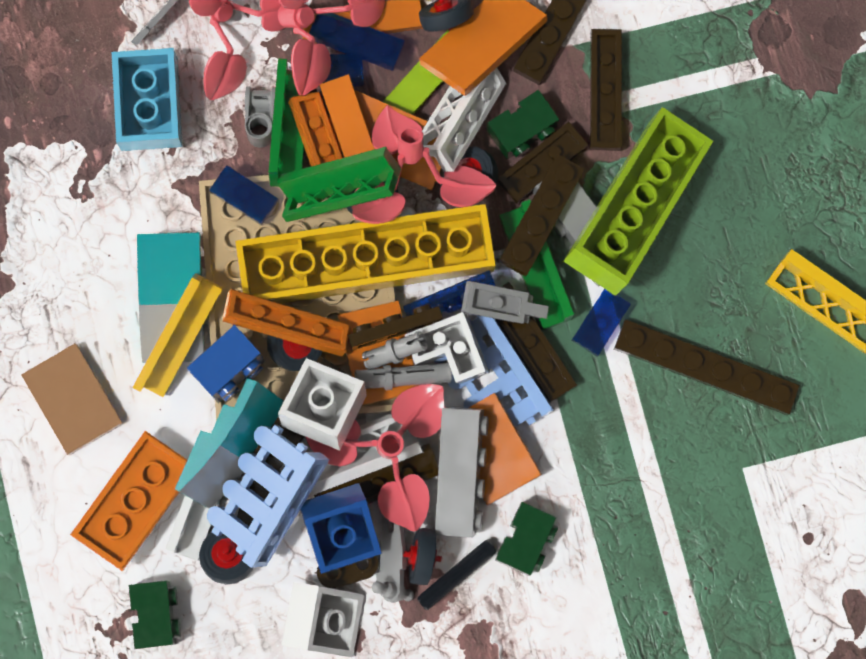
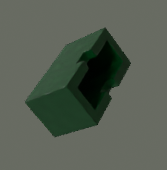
(529, 123)
(531, 533)
(155, 614)

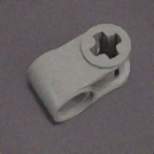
(259, 111)

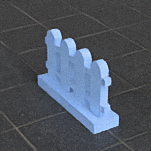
(506, 383)
(270, 516)

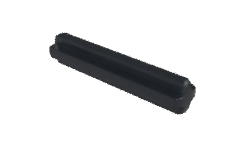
(456, 574)

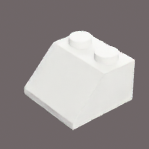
(322, 620)

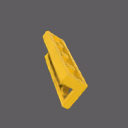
(828, 288)
(178, 335)

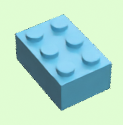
(146, 99)

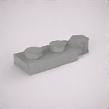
(501, 303)

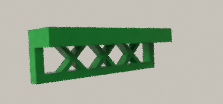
(286, 142)
(339, 180)
(543, 278)

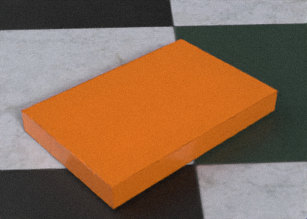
(374, 316)
(508, 458)

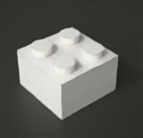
(322, 404)

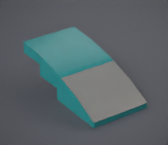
(164, 271)
(217, 453)

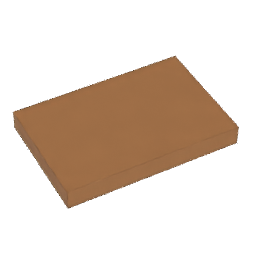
(72, 399)

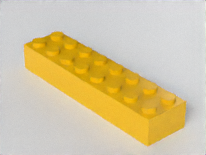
(367, 255)

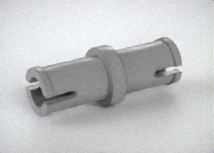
(394, 350)

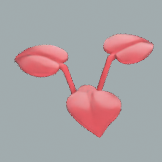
(312, 61)
(224, 70)
(405, 136)
(419, 412)

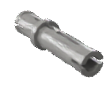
(403, 376)

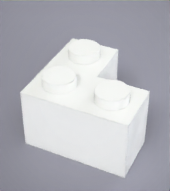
(457, 342)

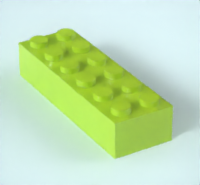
(638, 201)

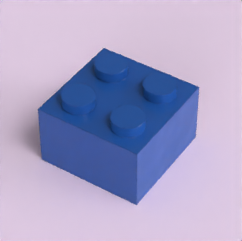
(227, 365)
(340, 528)

